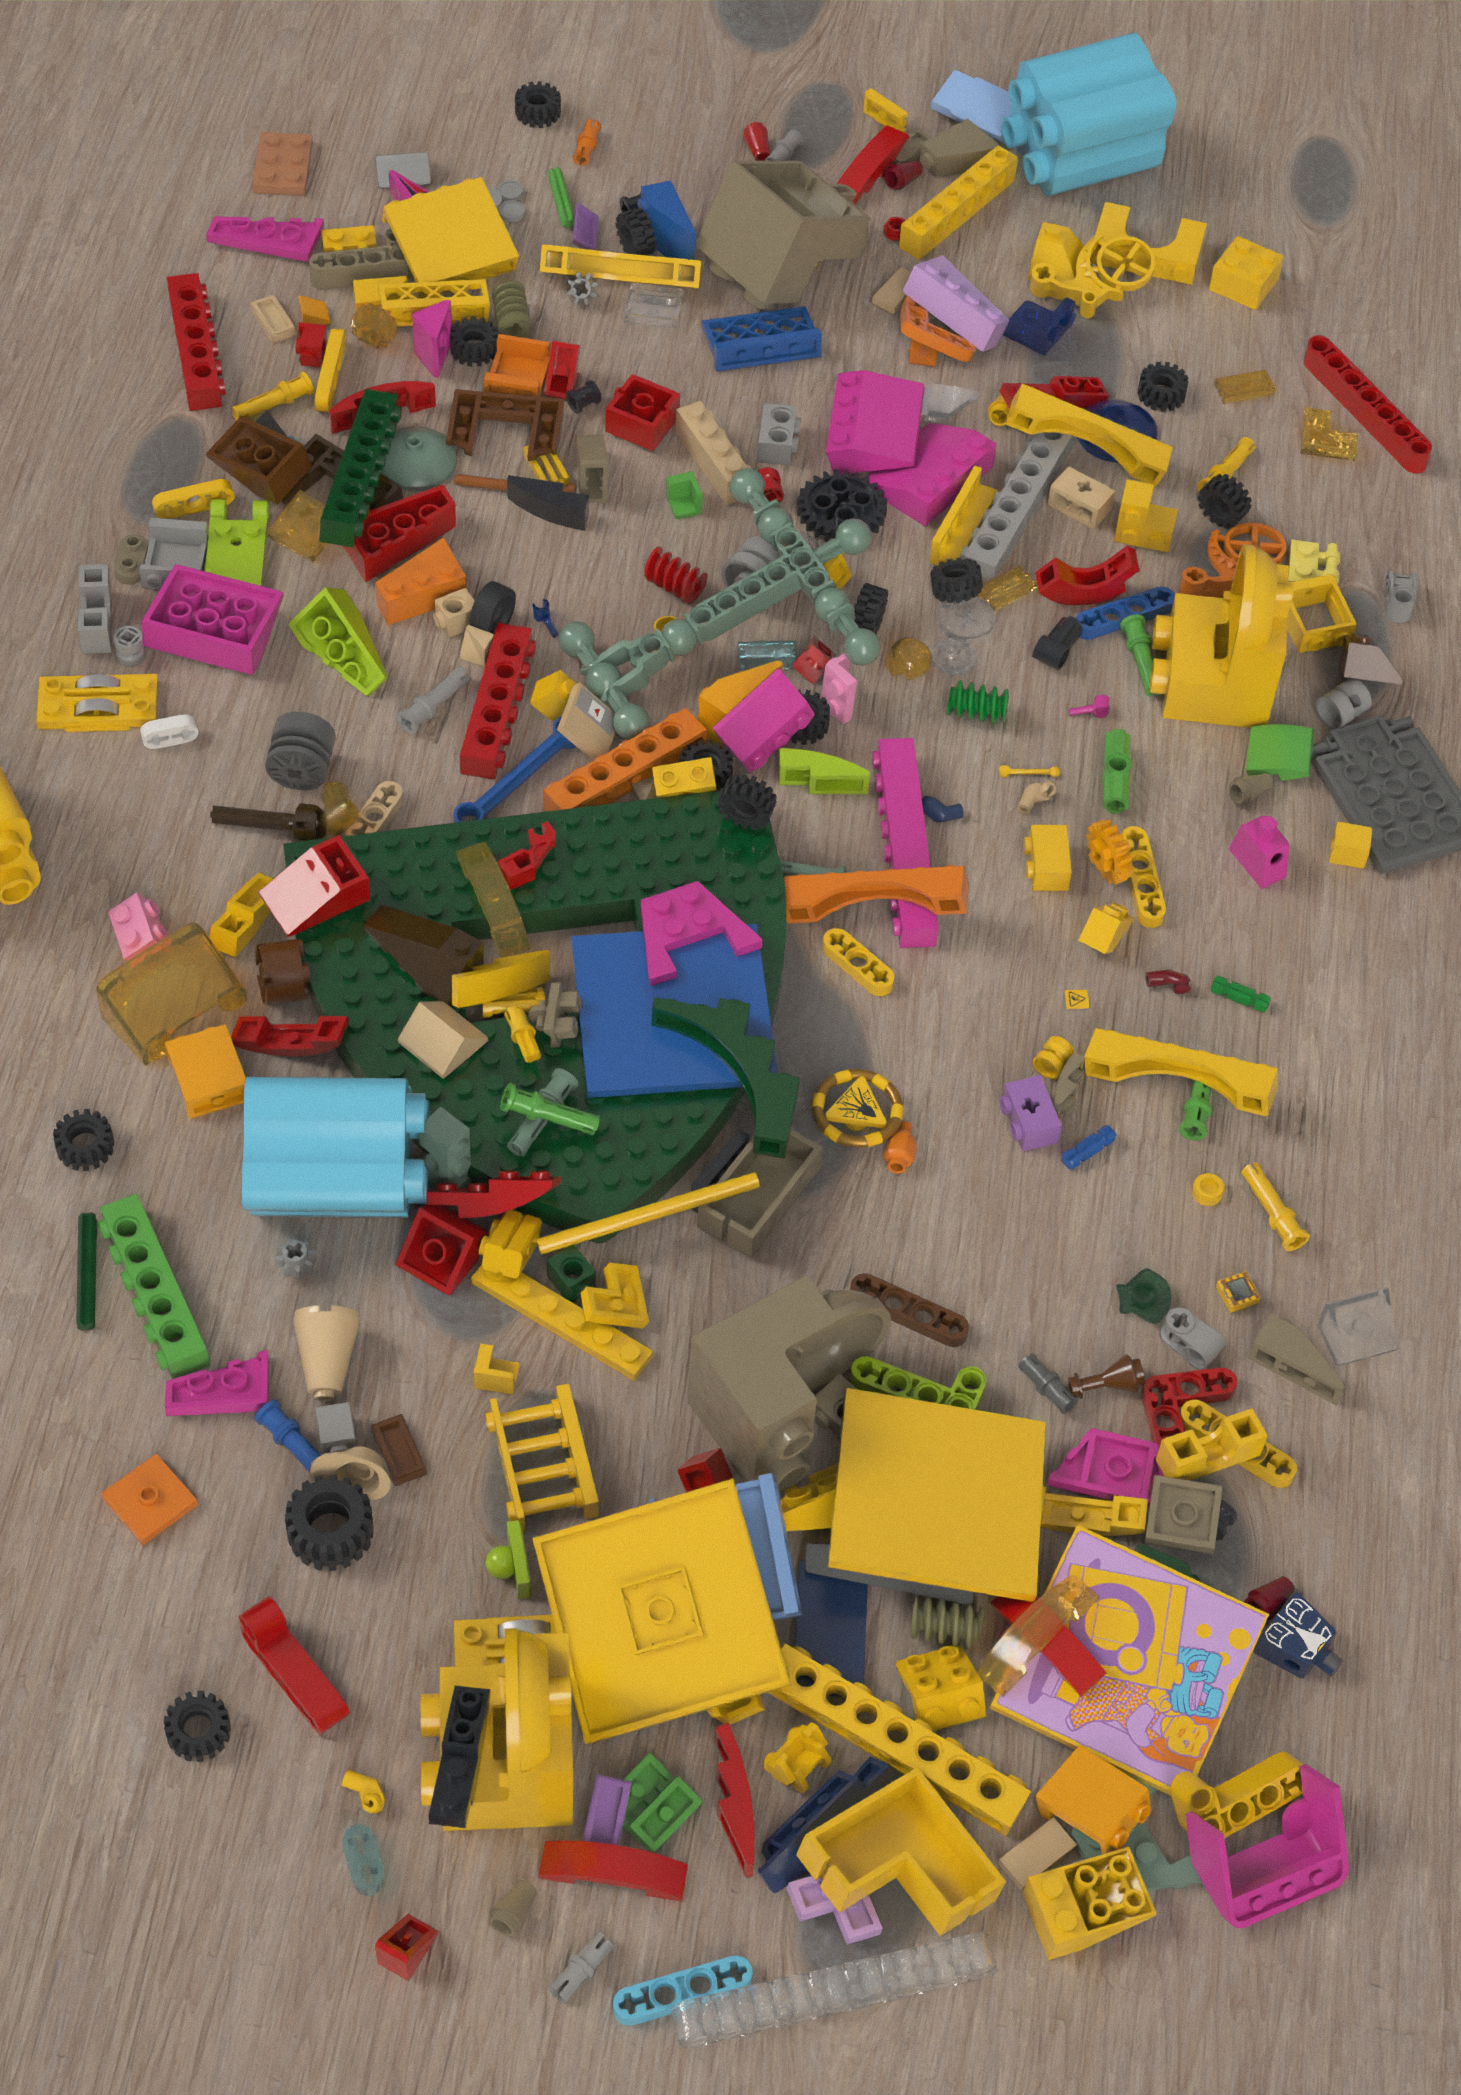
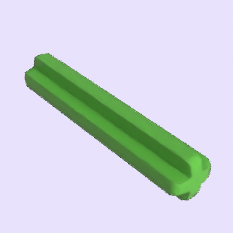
(561, 197)

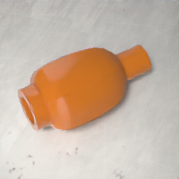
(900, 1149)

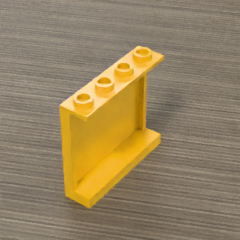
(452, 234)

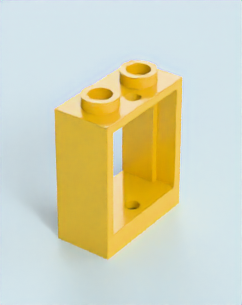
(1321, 590)

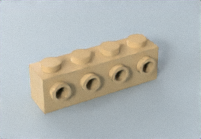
(709, 447)

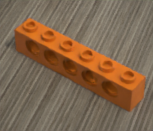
(632, 761)

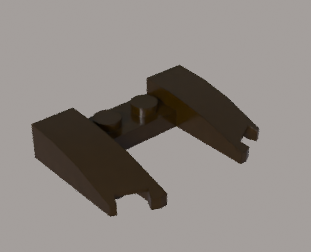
(325, 460)

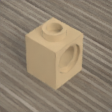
(453, 612)

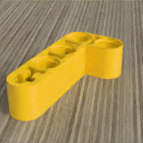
(1240, 1798)

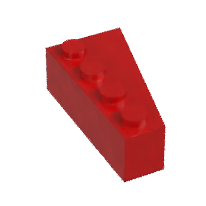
(402, 529)

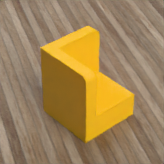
(1350, 845)
(494, 1373)

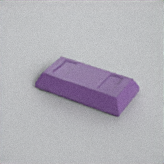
(585, 228)
(607, 1810)

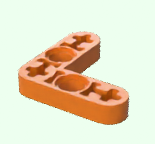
(916, 326)

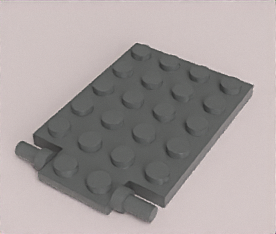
(1394, 788)

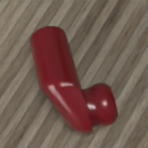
(1168, 977)

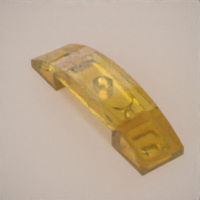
(495, 899)
(1033, 1631)

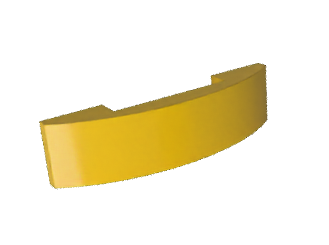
(1103, 1517)

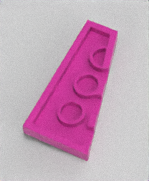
(266, 236)

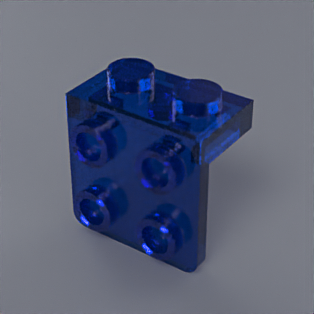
(1038, 326)

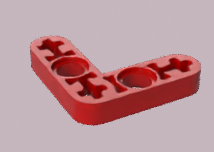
(1174, 1396)

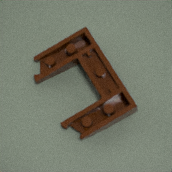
(470, 407)

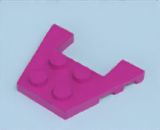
(684, 918)

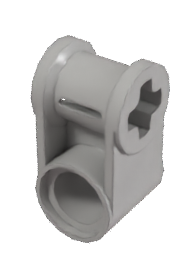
(1400, 595)
(1191, 1340)

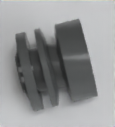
(300, 751)

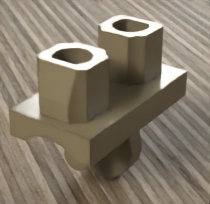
(551, 1014)

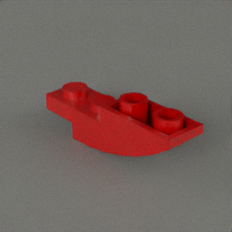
(1071, 389)
(503, 1194)

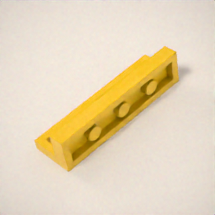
(462, 303)
(962, 519)

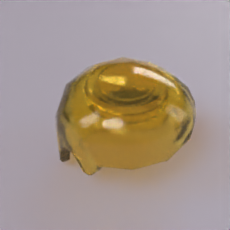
(909, 658)

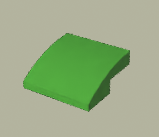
(1280, 751)
(656, 1803)

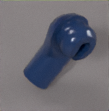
(939, 812)

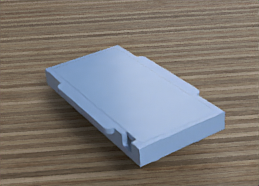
(973, 100)

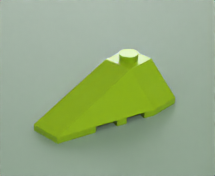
(338, 635)

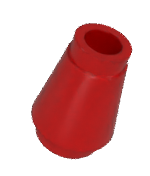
(757, 140)

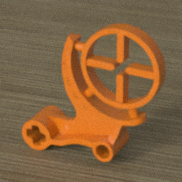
(1197, 582)

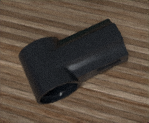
(1055, 647)

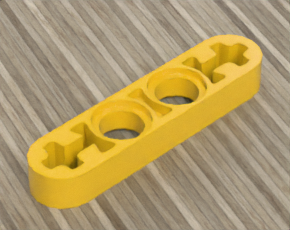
(330, 370)
(1144, 876)
(1254, 1466)

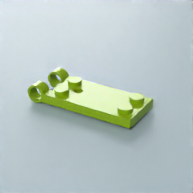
(241, 561)

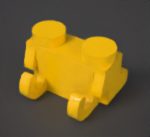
(798, 1756)

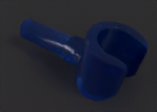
(543, 615)

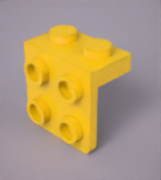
(943, 1687)

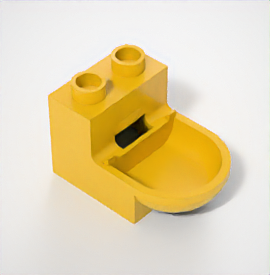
(1225, 650)
(528, 1734)

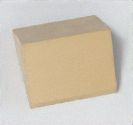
(440, 1037)

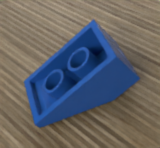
(670, 220)

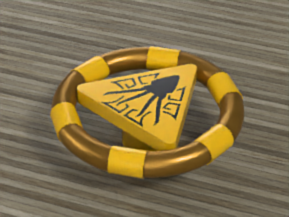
(857, 1108)

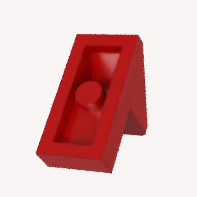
(562, 369)
(813, 660)

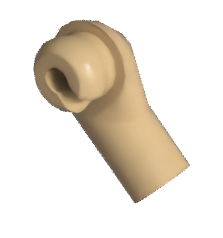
(1034, 794)

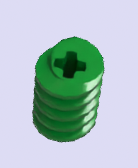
(979, 702)

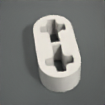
(169, 731)

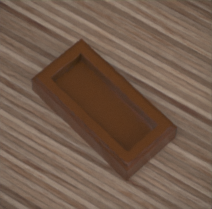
(398, 1449)

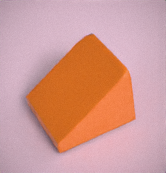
(922, 354)

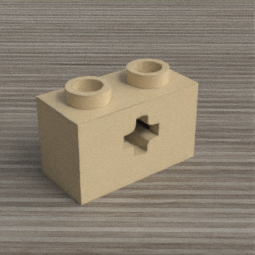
(1081, 497)

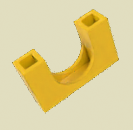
(1172, 262)

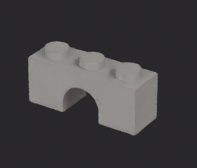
(96, 609)

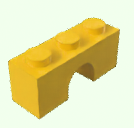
(1233, 1442)

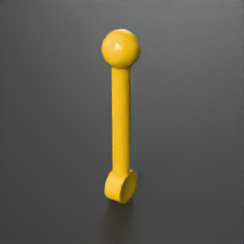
(1005, 771)

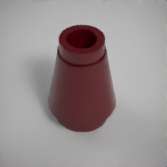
(902, 174)
(1271, 1596)

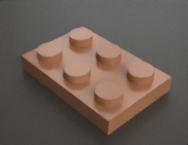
(282, 163)

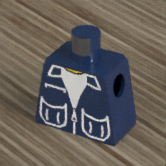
(1299, 1640)

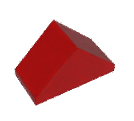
(405, 1946)

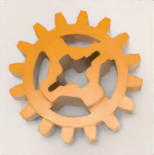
(1109, 851)

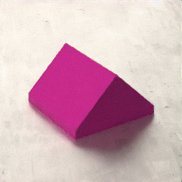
(432, 335)

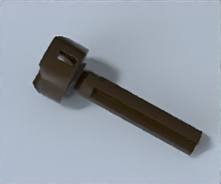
(301, 823)

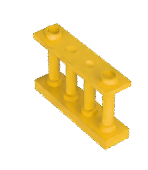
(567, 1437)

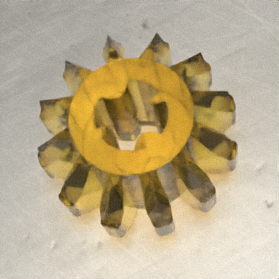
(374, 325)

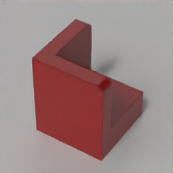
(704, 1470)

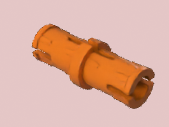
(587, 142)

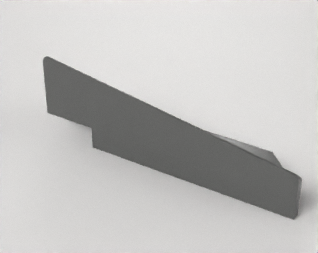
(817, 1563)

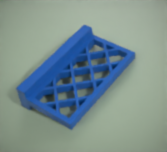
(757, 349)

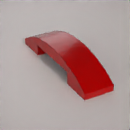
(413, 394)
(291, 1040)
(1063, 1651)
(614, 1866)

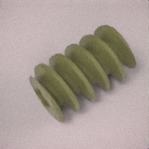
(511, 309)
(946, 1622)

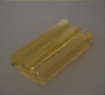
(1245, 388)
(1002, 584)

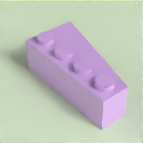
(956, 302)

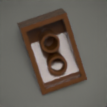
(261, 459)

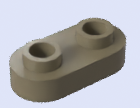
(130, 553)

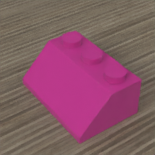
(764, 721)

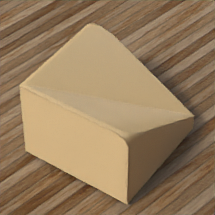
(476, 646)

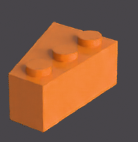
(418, 583)

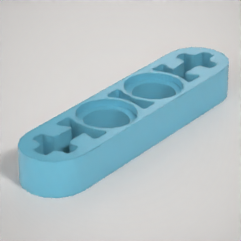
(680, 1984)

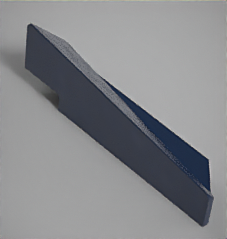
(827, 1802)

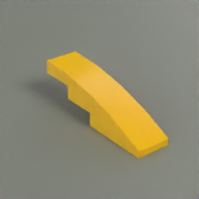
(501, 979)

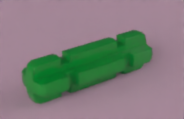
(1240, 994)

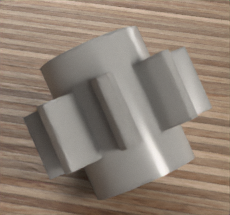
(590, 285)
(295, 1258)

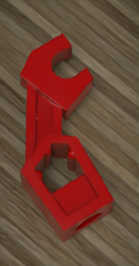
(532, 858)

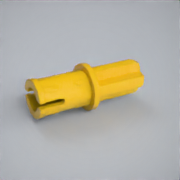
(522, 1033)

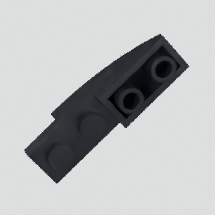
(460, 1757)

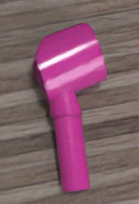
(1099, 708)

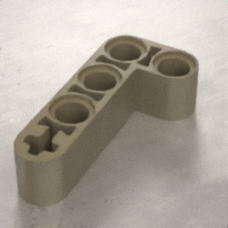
(341, 267)

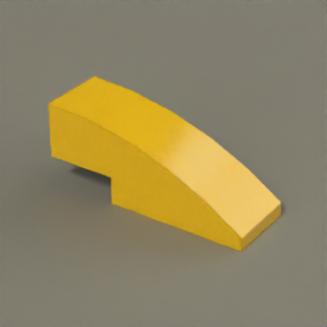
(242, 917)

